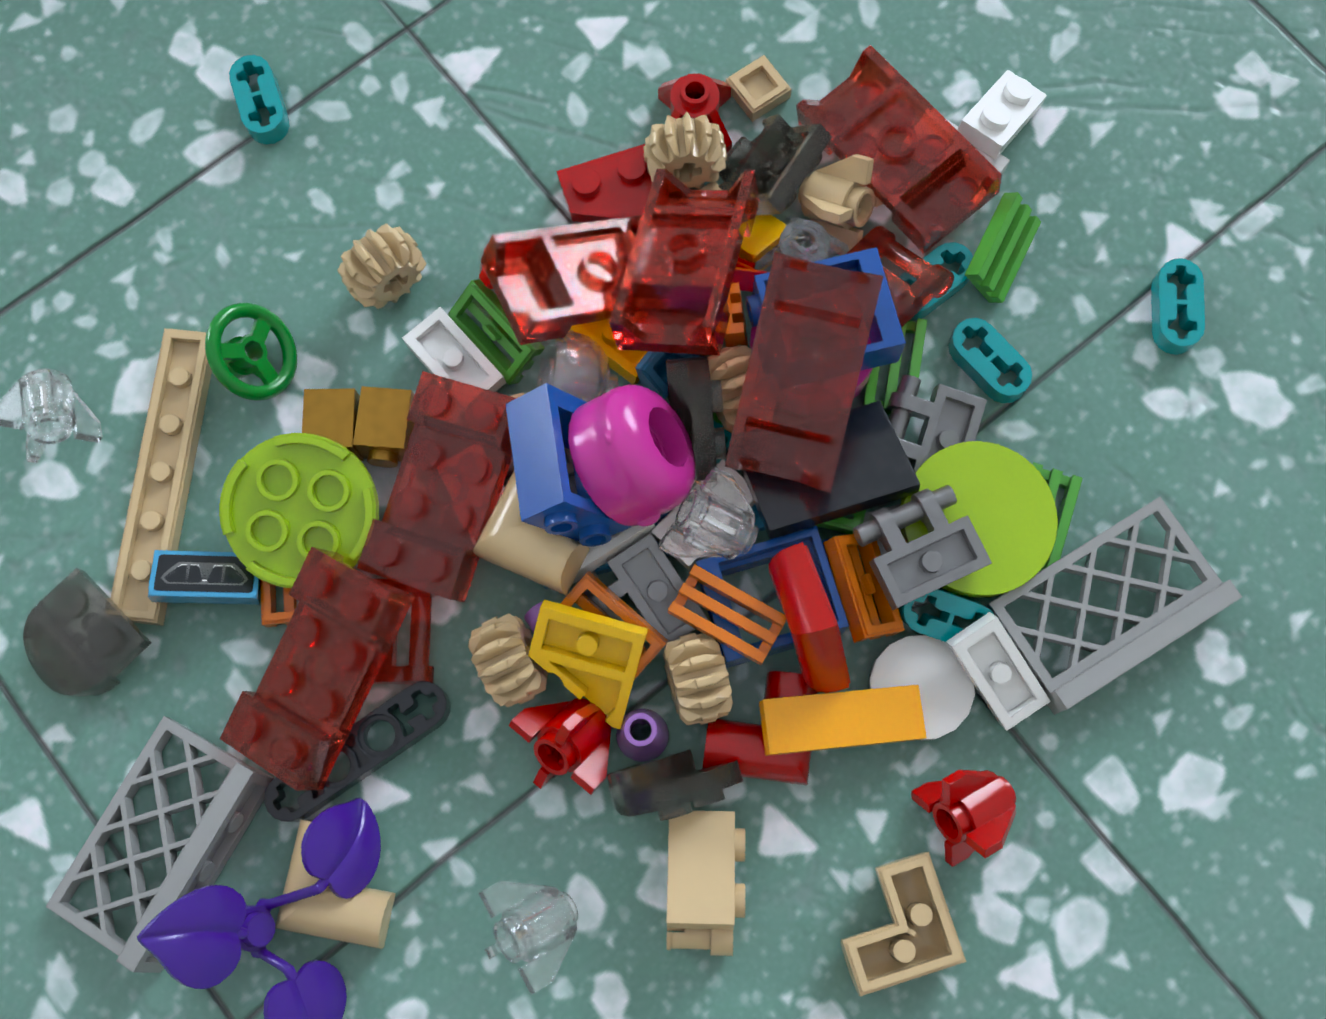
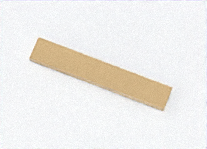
(162, 470)

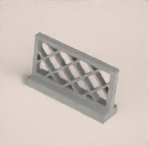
(1138, 642)
(201, 856)

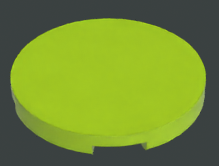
(296, 497)
(1006, 506)

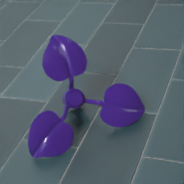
(207, 929)

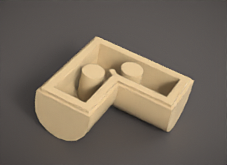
(527, 548)
(350, 920)
(917, 940)

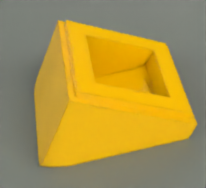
(763, 238)

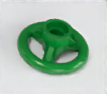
(230, 360)

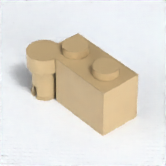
(702, 881)

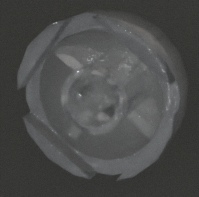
(577, 367)

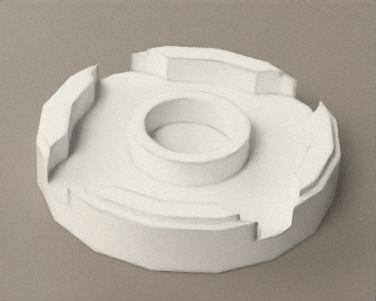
(942, 681)

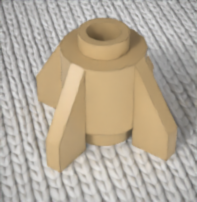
(839, 197)

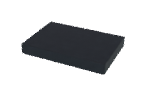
(868, 474)

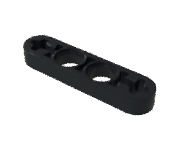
(361, 756)

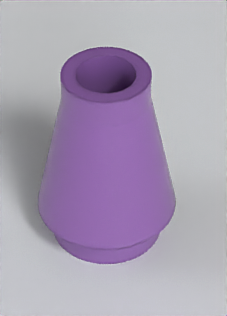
(646, 749)

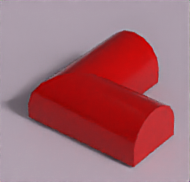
(810, 619)
(744, 741)

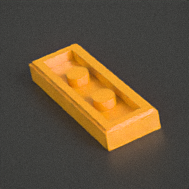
(842, 719)

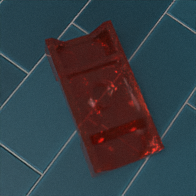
(921, 162)
(683, 267)
(559, 274)
(803, 371)
(442, 488)
(318, 672)

